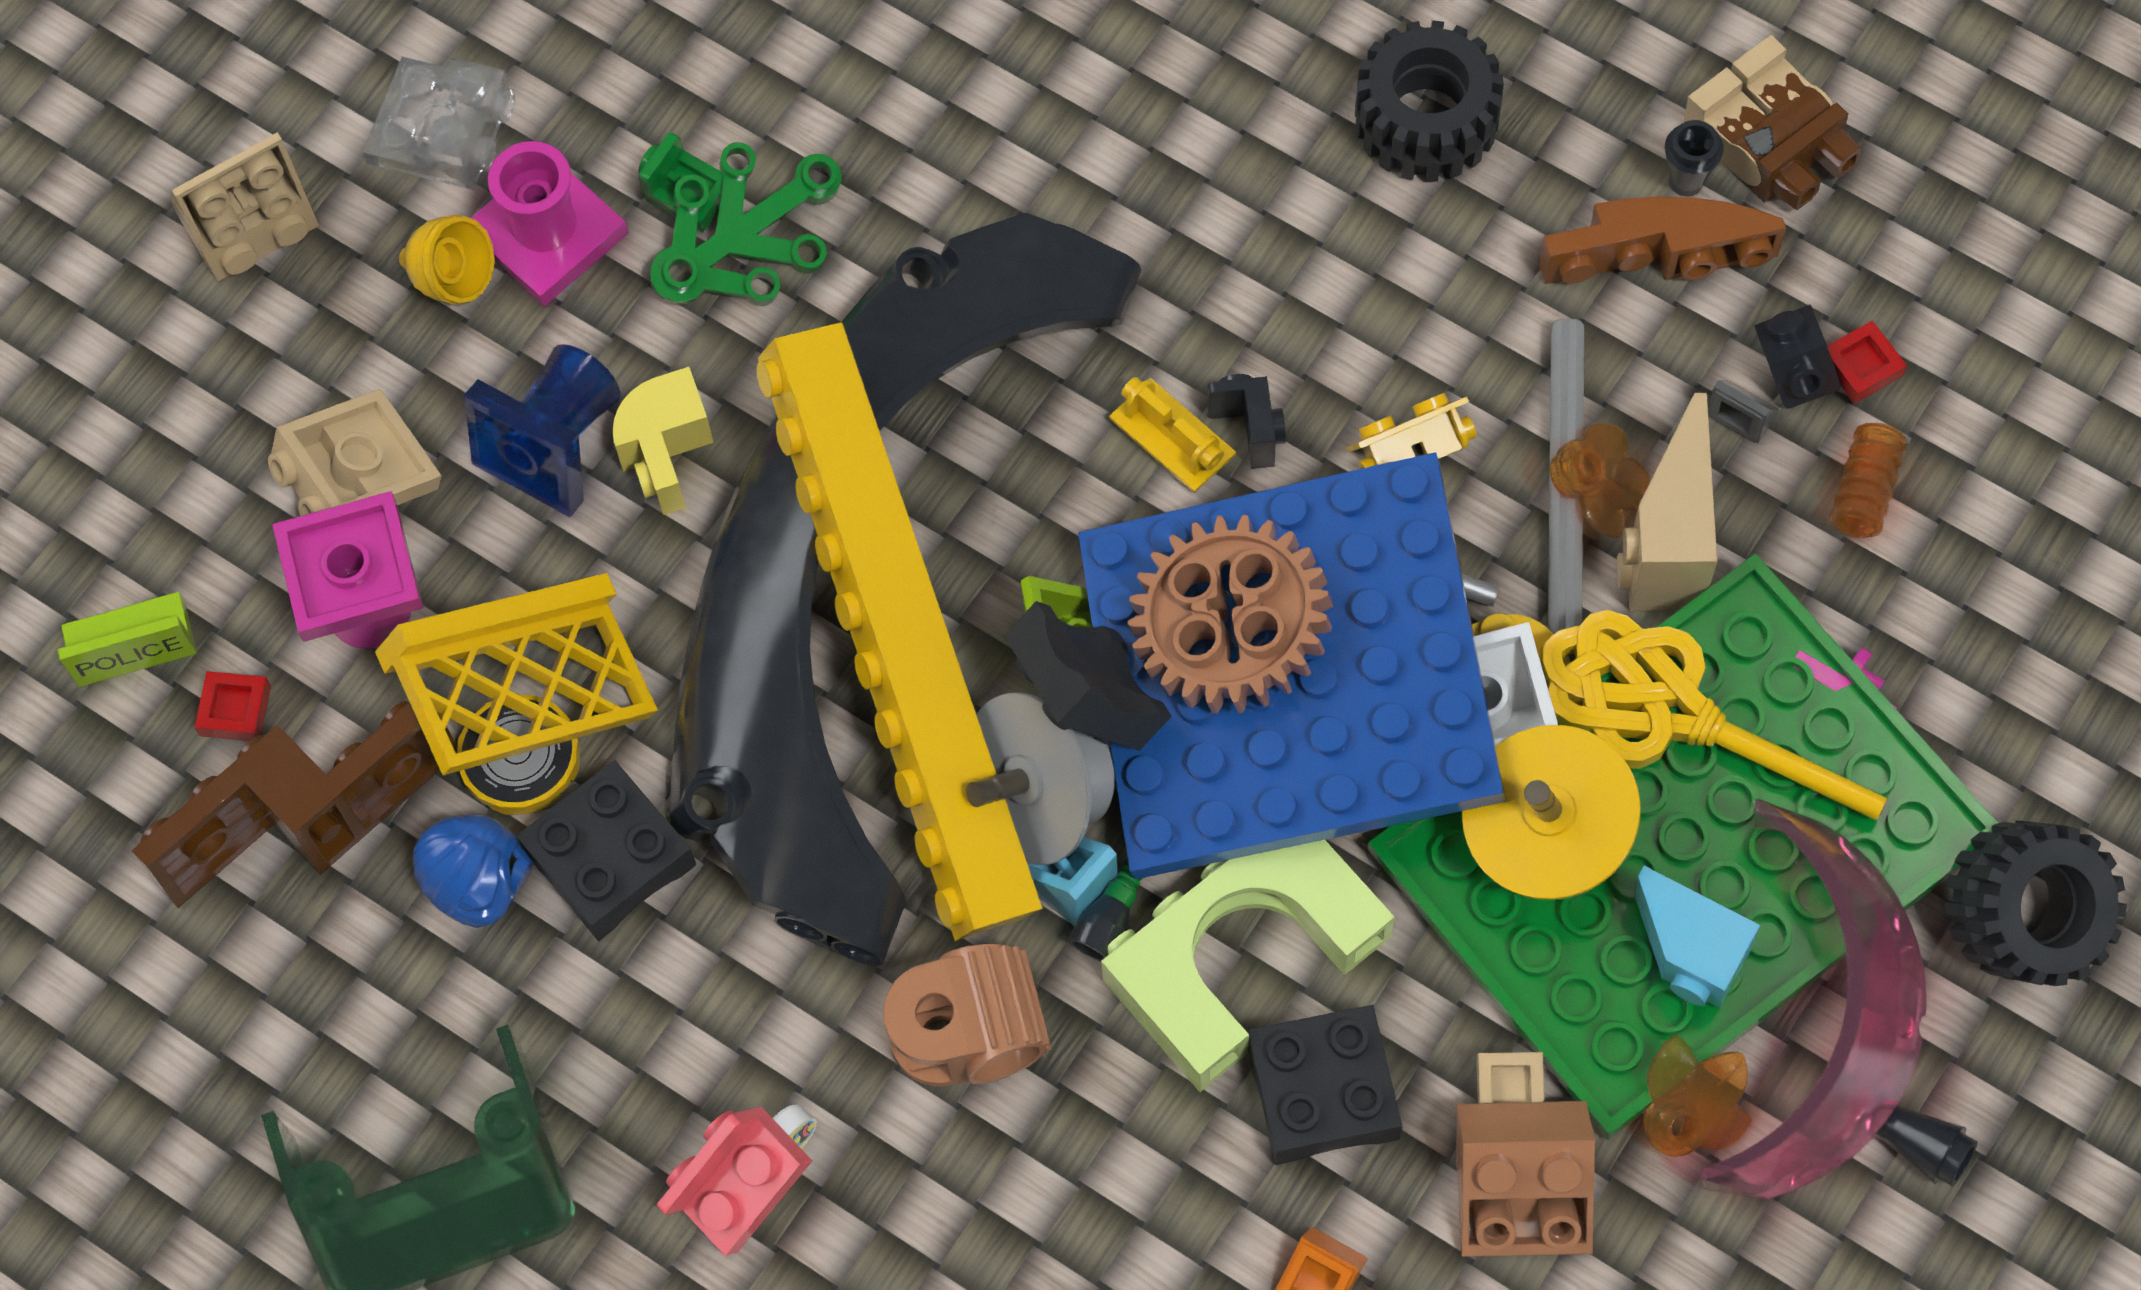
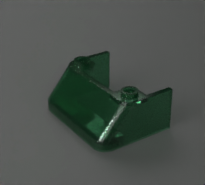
(442, 1219)

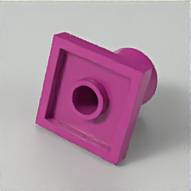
(545, 220)
(349, 571)

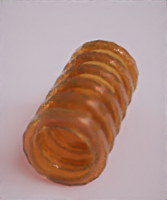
(1868, 480)

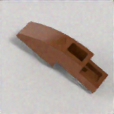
(1682, 233)

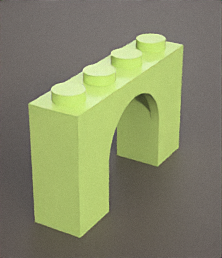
(1156, 966)

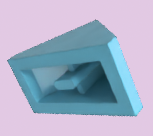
(1076, 880)

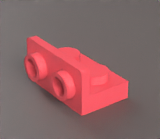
(735, 1177)

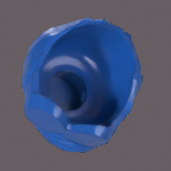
(467, 870)

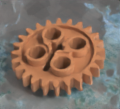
(1286, 604)

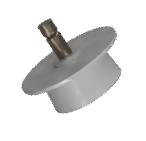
(1047, 775)

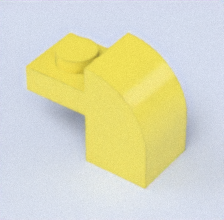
(658, 423)

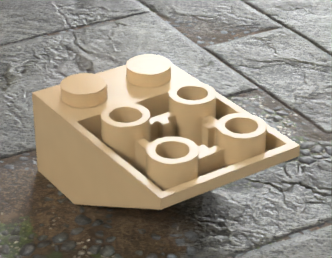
(245, 208)

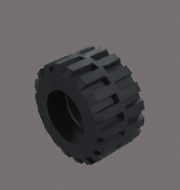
(1431, 61)
(2079, 910)

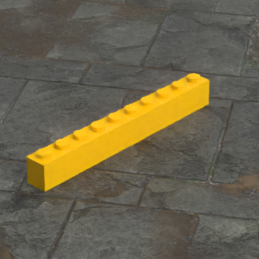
(896, 629)

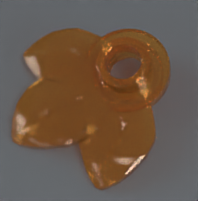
(1600, 477)
(1701, 1093)

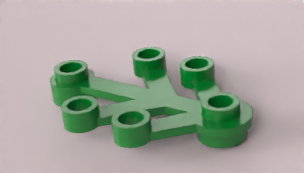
(739, 233)

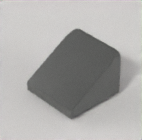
(1741, 410)

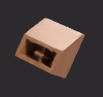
(1525, 1178)

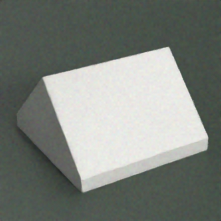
(1513, 681)

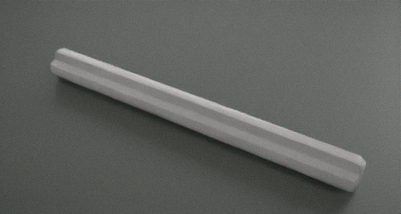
(1565, 513)

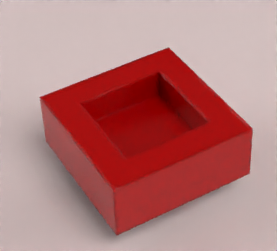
(1865, 362)
(232, 706)

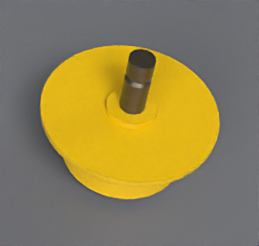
(1564, 816)

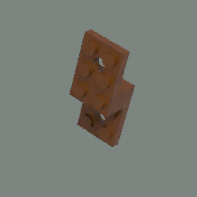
(285, 789)

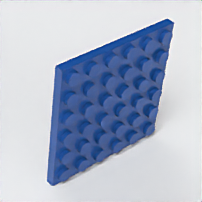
(1377, 731)

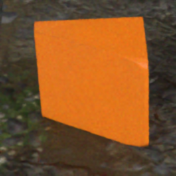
(1322, 1264)

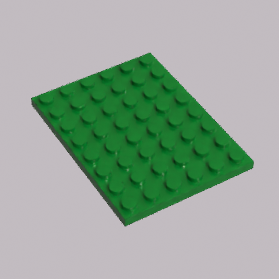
(1582, 968)

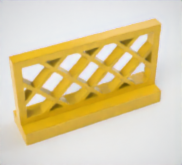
(508, 623)

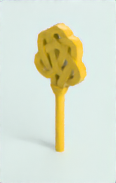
(1609, 710)

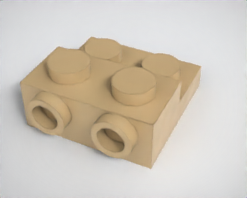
(351, 455)

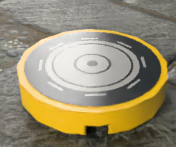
(526, 780)

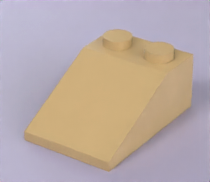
(1673, 540)

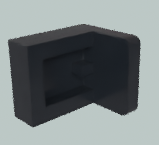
(1798, 356)
(1249, 398)

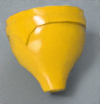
(449, 259)

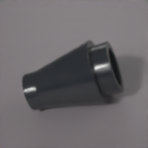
(1692, 155)
(1930, 1144)

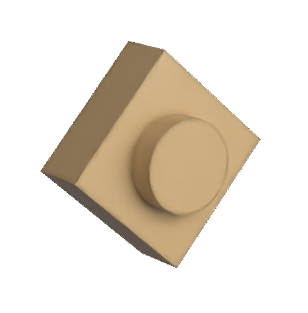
(1510, 1077)

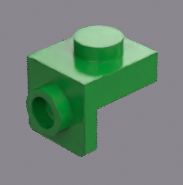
(662, 169)

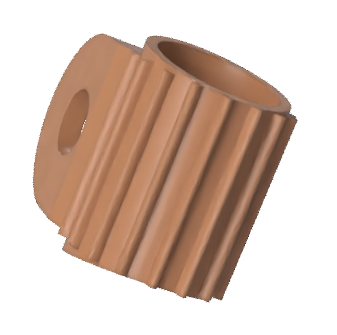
(991, 1014)

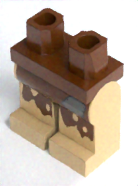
(1774, 125)

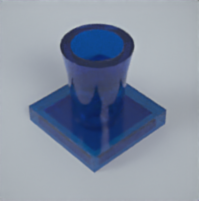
(537, 439)

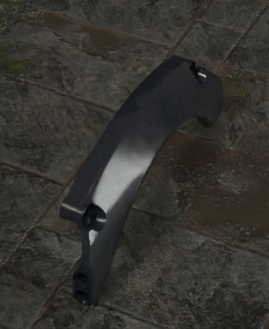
(746, 685)

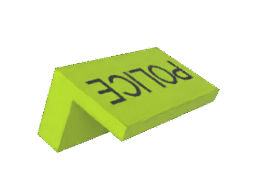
(127, 639)

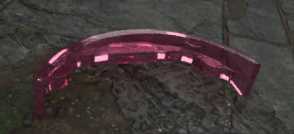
(1878, 1030)

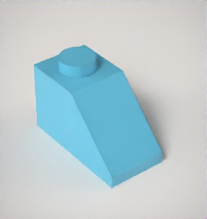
(1693, 938)

